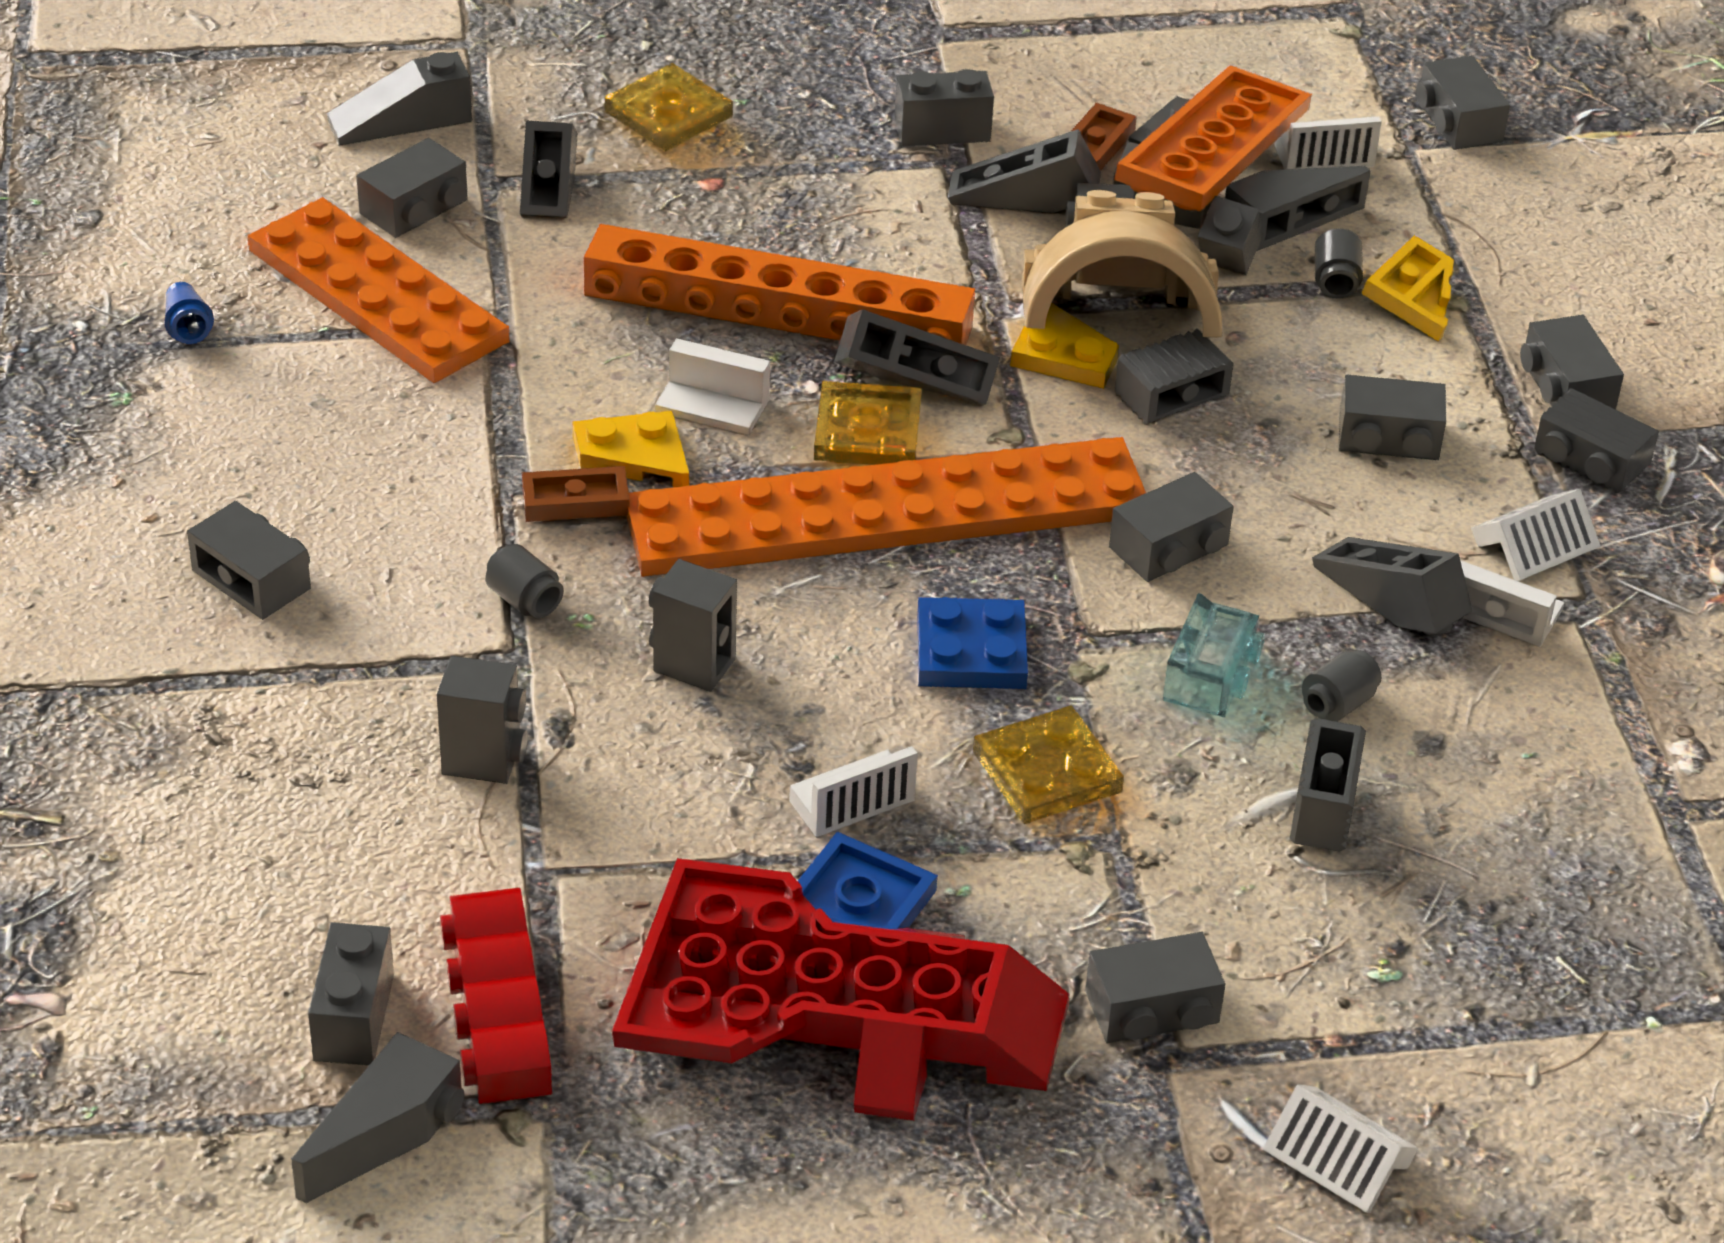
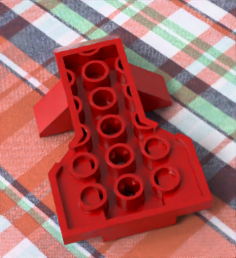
(753, 962)

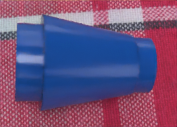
(186, 314)

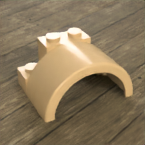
(1121, 246)

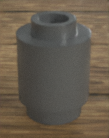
(1338, 263)
(524, 581)
(1341, 685)

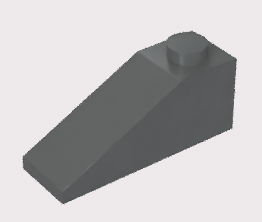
(411, 99)
(1028, 178)
(1300, 198)
(915, 358)
(1401, 582)
(381, 1117)

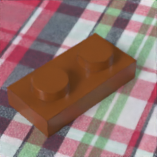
(1105, 131)
(575, 493)

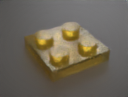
(668, 106)
(867, 423)
(1048, 764)

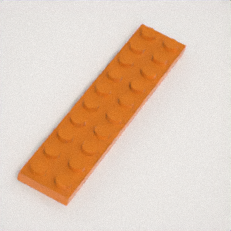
(881, 505)

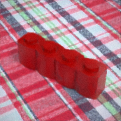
(498, 995)

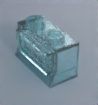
(1212, 657)

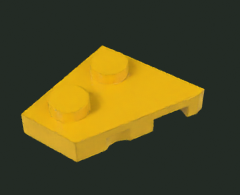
(1415, 286)
(1066, 350)
(637, 441)

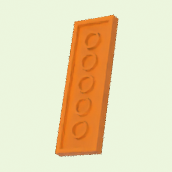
(1212, 138)
(379, 289)

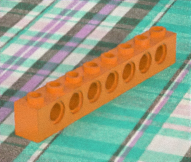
(764, 286)

